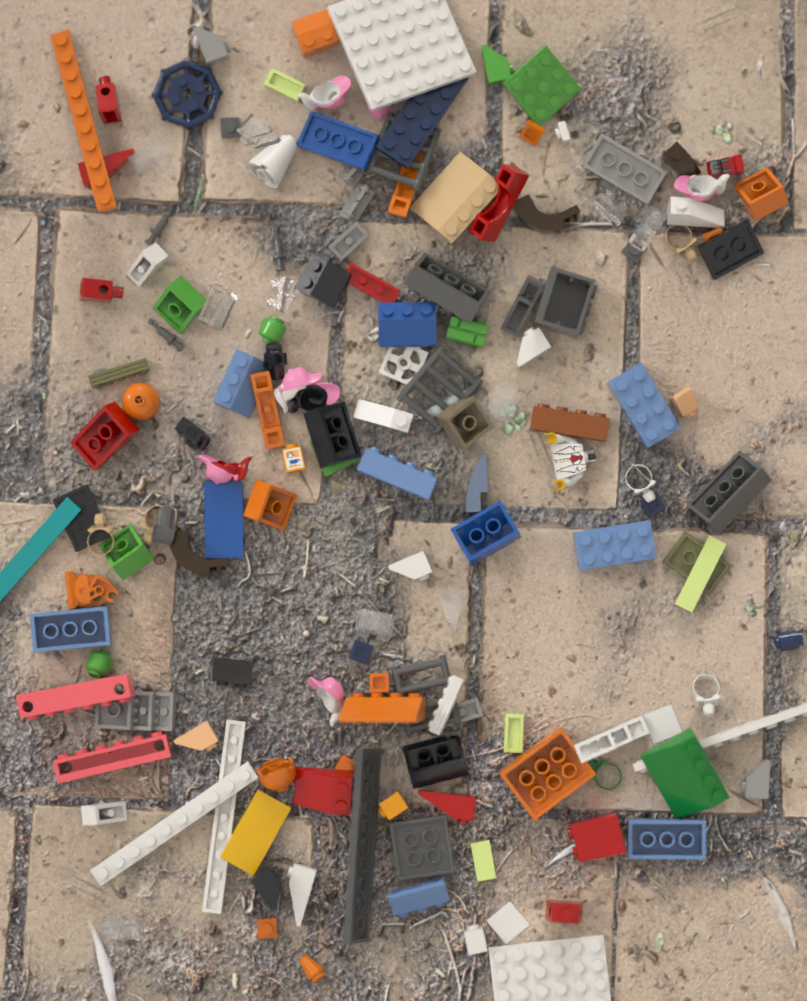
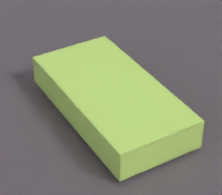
(284, 85)
(513, 733)
(483, 860)

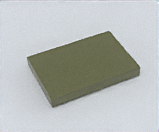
(684, 555)

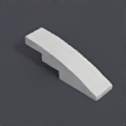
(611, 739)

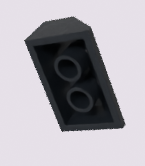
(332, 434)
(435, 761)

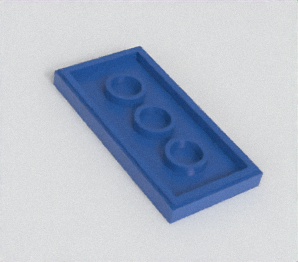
(338, 141)
(224, 520)

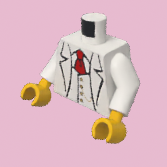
(568, 459)

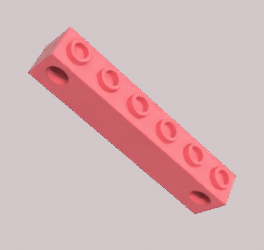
(75, 695)
(112, 758)

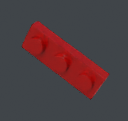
(372, 285)

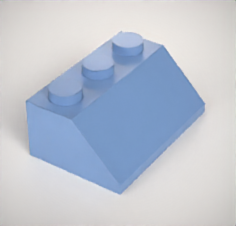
(236, 387)
(418, 897)

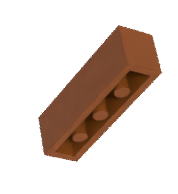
(568, 423)

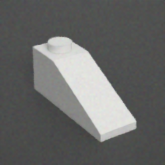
(694, 213)
(383, 416)
(300, 887)

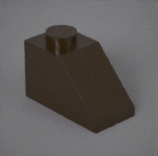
(680, 161)

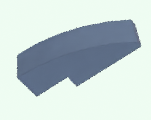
(477, 485)

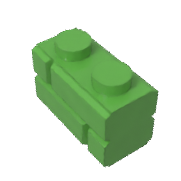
(467, 333)

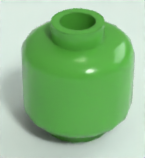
(272, 330)
(99, 664)

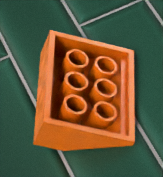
(383, 708)
(546, 773)

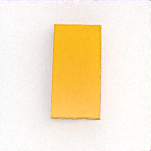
(255, 832)

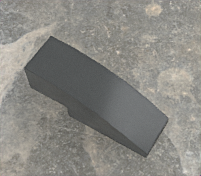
(522, 305)

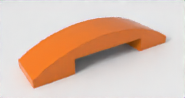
(403, 193)
(267, 409)

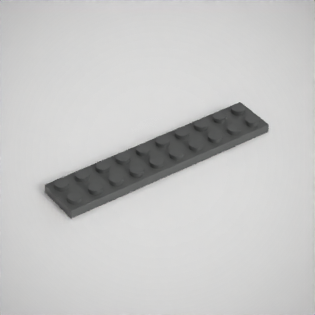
(362, 845)

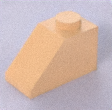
(685, 403)
(199, 738)

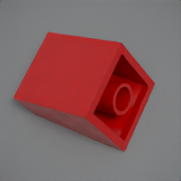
(596, 837)

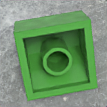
(180, 304)
(127, 553)

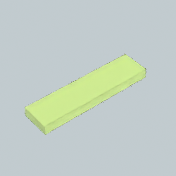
(700, 573)

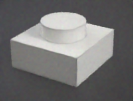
(562, 132)

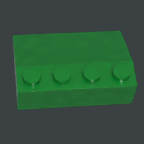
(684, 774)

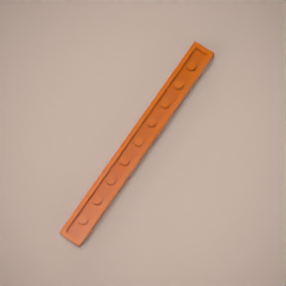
(83, 121)

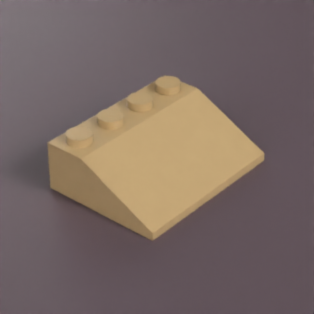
(455, 198)

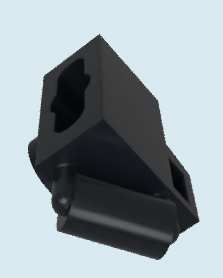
(275, 361)
(192, 433)

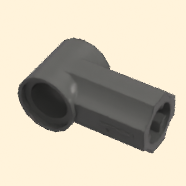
(163, 529)

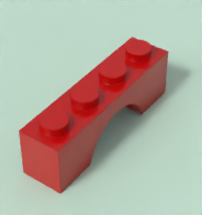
(490, 222)

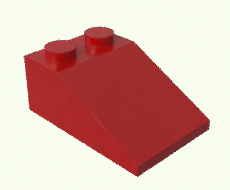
(104, 435)
(324, 789)

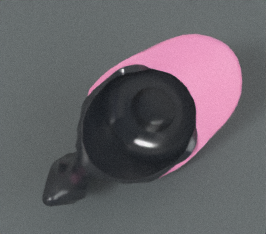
(315, 396)

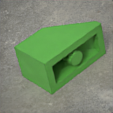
(495, 66)

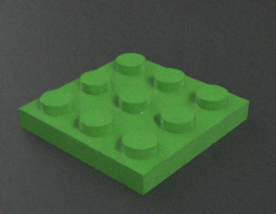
(541, 86)

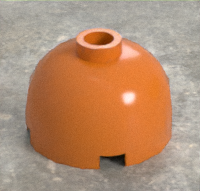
(146, 408)
(277, 774)

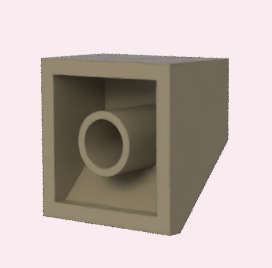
(464, 422)

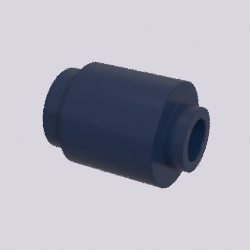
(788, 640)

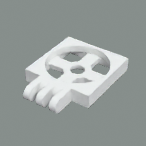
(400, 369)

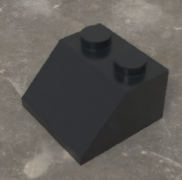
(323, 281)
(232, 671)
(268, 885)

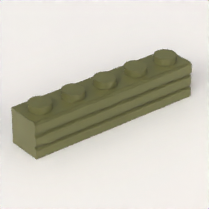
(119, 373)

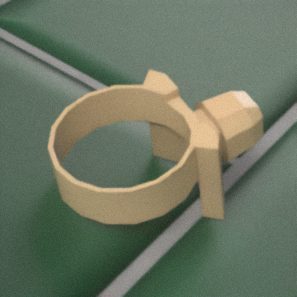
(690, 253)
(100, 520)
(147, 536)

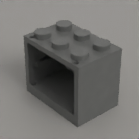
(565, 303)

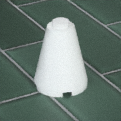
(273, 161)

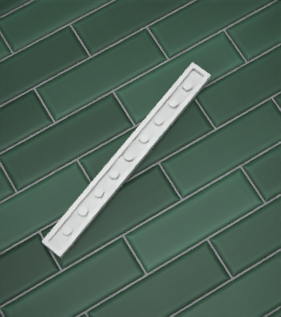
(734, 733)
(223, 820)
(174, 823)

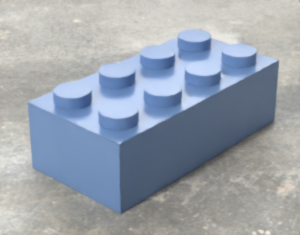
(643, 405)
(397, 474)
(614, 545)
(71, 629)
(666, 838)

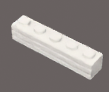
(446, 704)

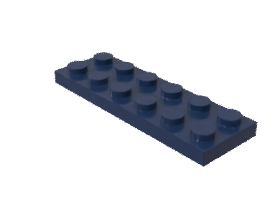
(417, 122)

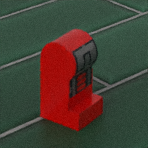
(728, 165)

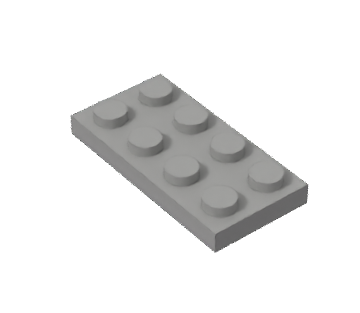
(624, 169)

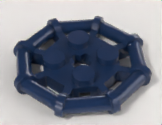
(184, 83)

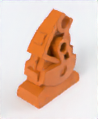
(85, 588)

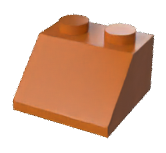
(315, 33)
(761, 194)
(270, 505)

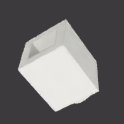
(475, 939)

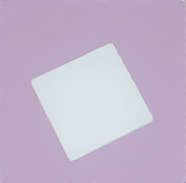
(662, 724)
(508, 922)

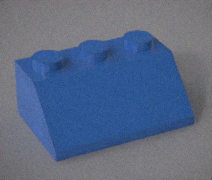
(407, 324)
(486, 533)

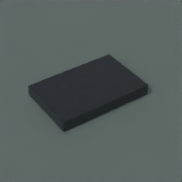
(730, 249)
(84, 520)

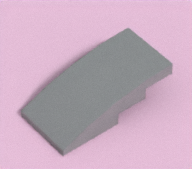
(143, 712)

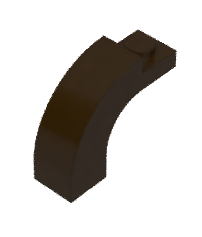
(541, 222)
(185, 556)

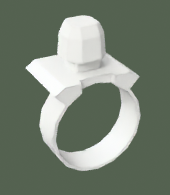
(648, 494)
(706, 704)

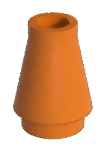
(311, 968)

